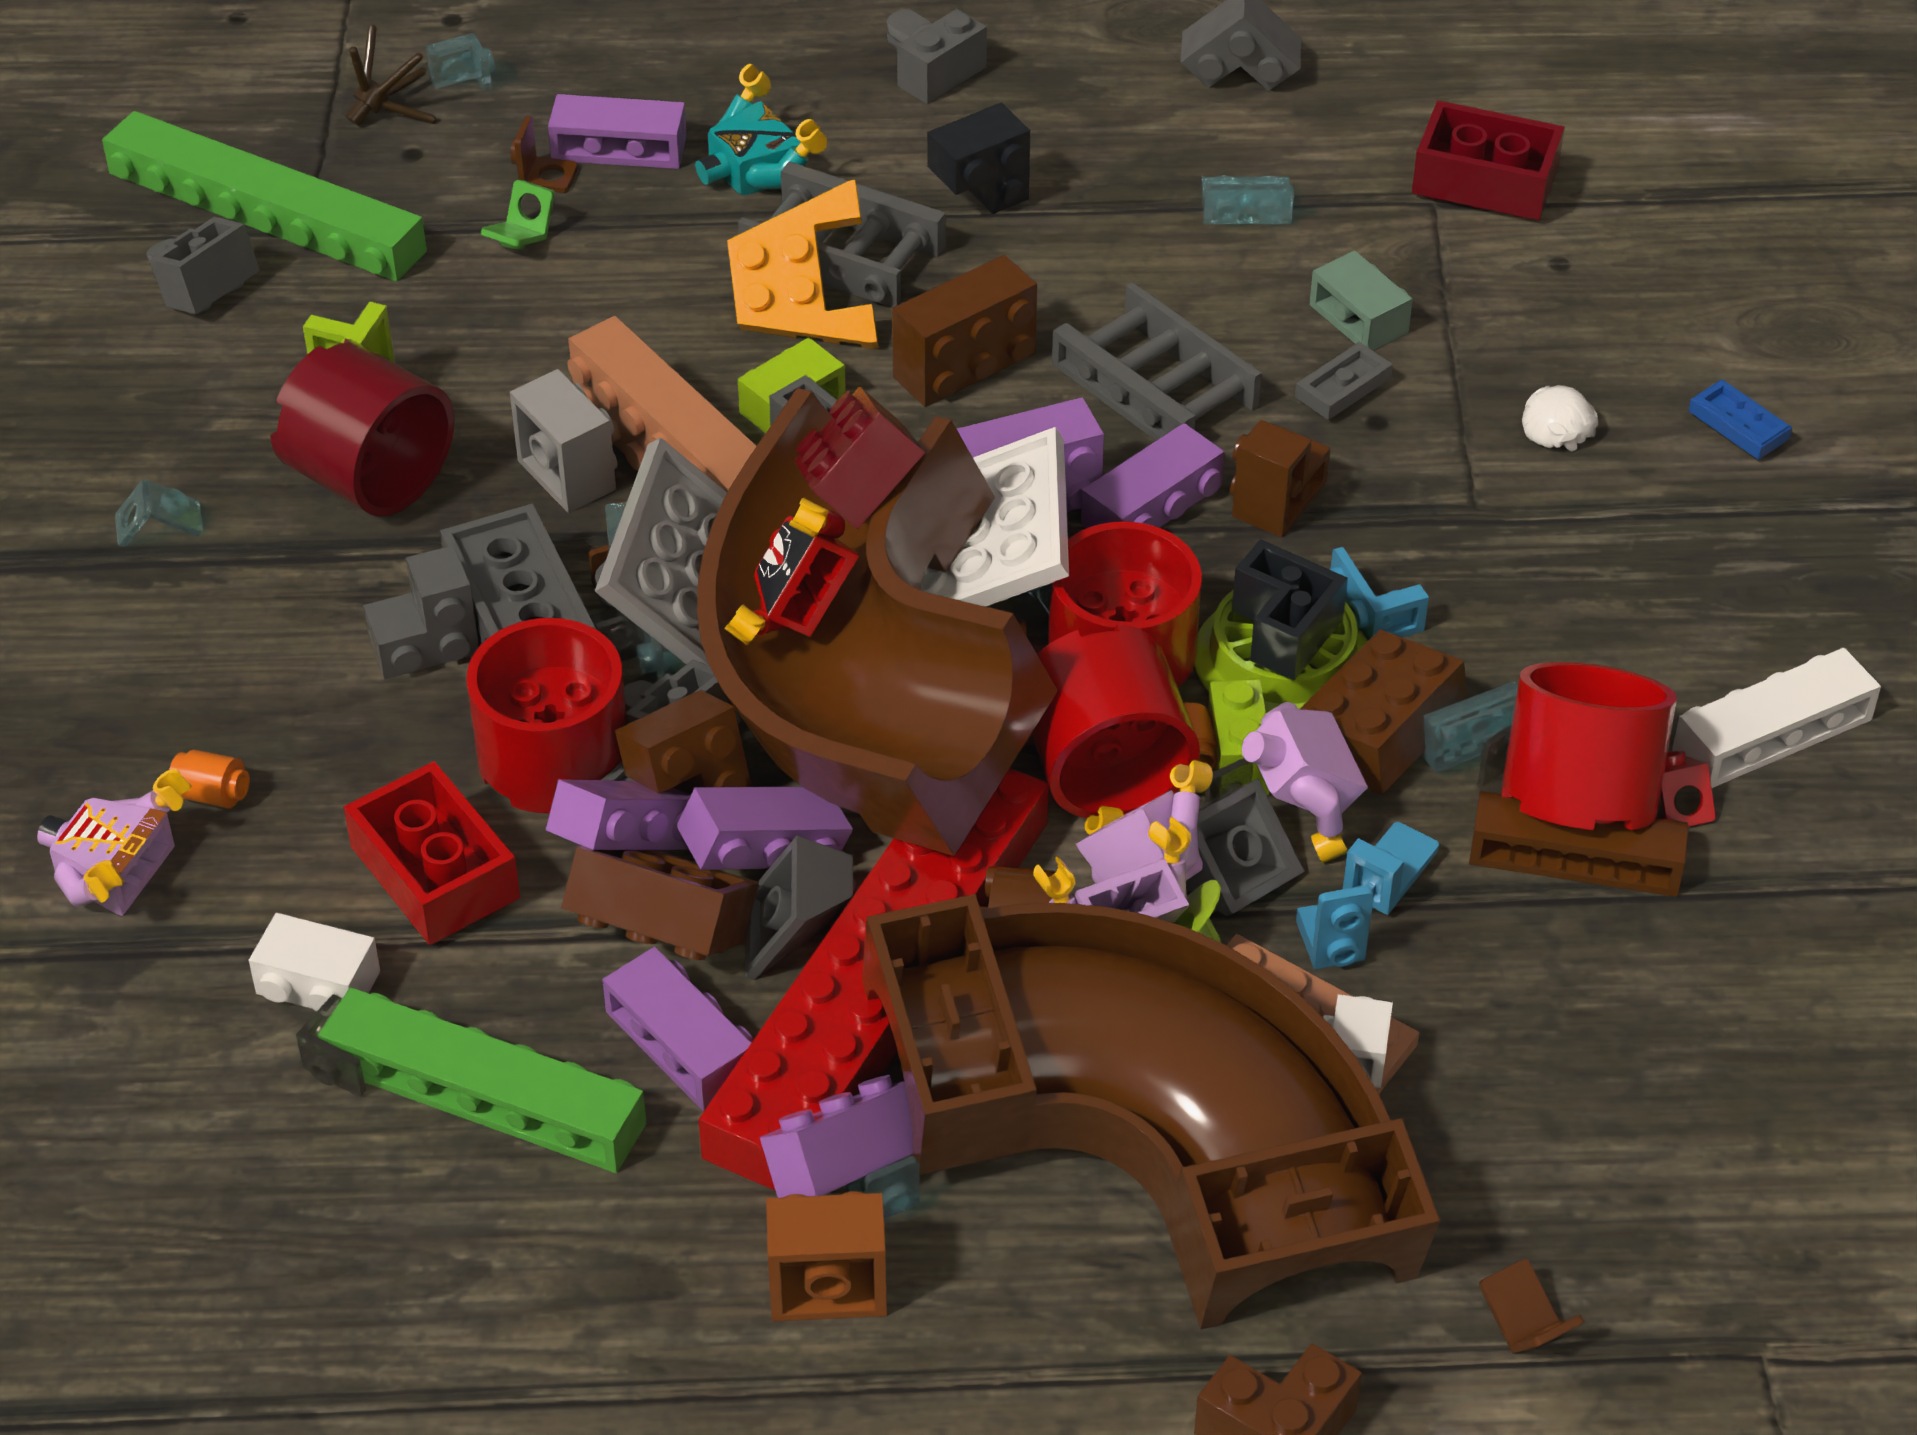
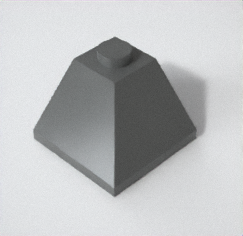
(1243, 848)
(796, 901)

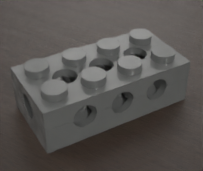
(508, 552)

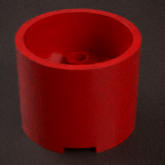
(1133, 579)
(545, 708)
(1112, 722)
(1588, 745)

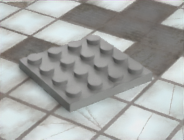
(660, 550)

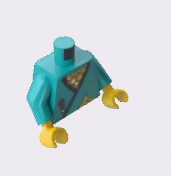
(753, 143)

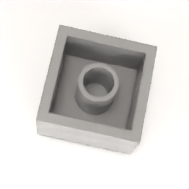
(564, 440)

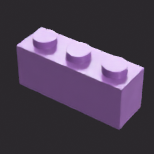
(617, 131)
(1156, 481)
(617, 815)
(756, 824)
(675, 1024)
(841, 1141)

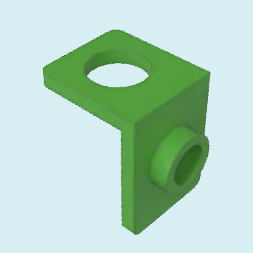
(518, 228)

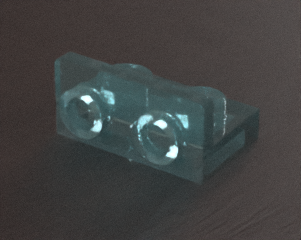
(1247, 200)
(1461, 729)

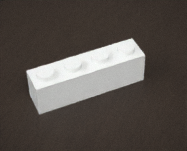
(1778, 716)

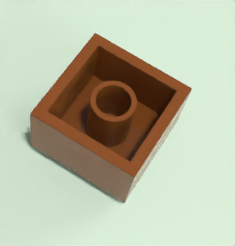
(826, 1256)

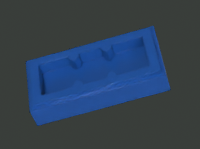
(1740, 419)

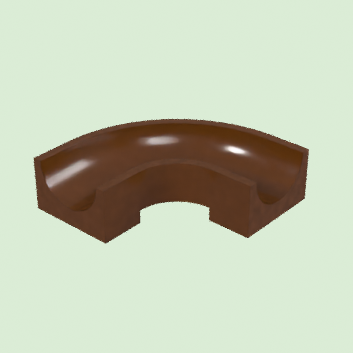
(899, 692)
(1161, 1060)

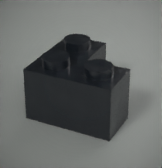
(983, 155)
(1291, 606)

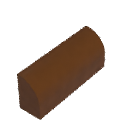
(1609, 855)

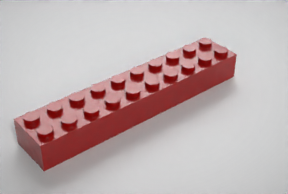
(824, 1028)

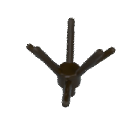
(372, 96)

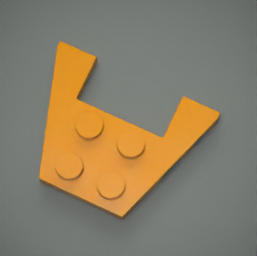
(781, 277)

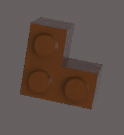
(1276, 476)
(685, 746)
(1311, 1400)

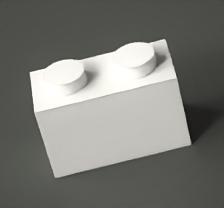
(311, 961)

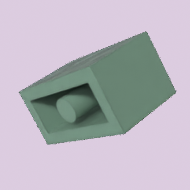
(1360, 301)

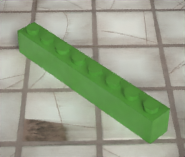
(265, 195)

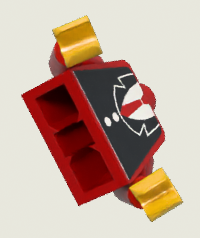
(797, 574)

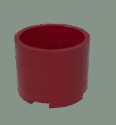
(363, 427)

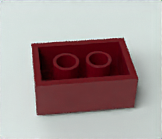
(1488, 160)
(857, 456)

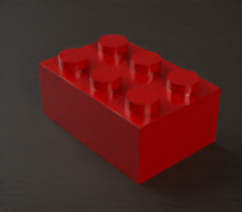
(432, 852)

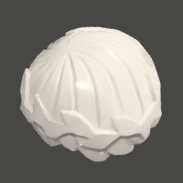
(1559, 417)

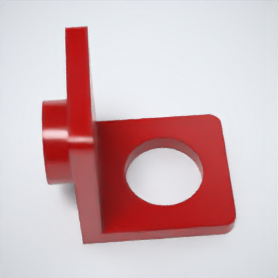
(1681, 772)

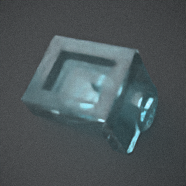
(460, 61)

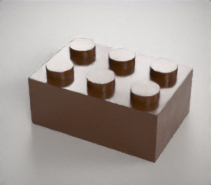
(964, 330)
(1383, 699)
(660, 899)

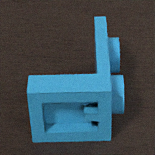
(1397, 612)
(1389, 865)
(1337, 927)

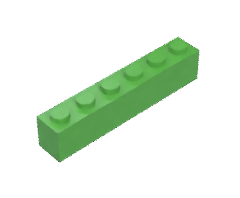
(488, 1079)

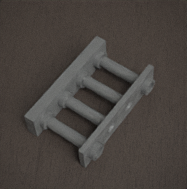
(882, 216)
(1145, 401)

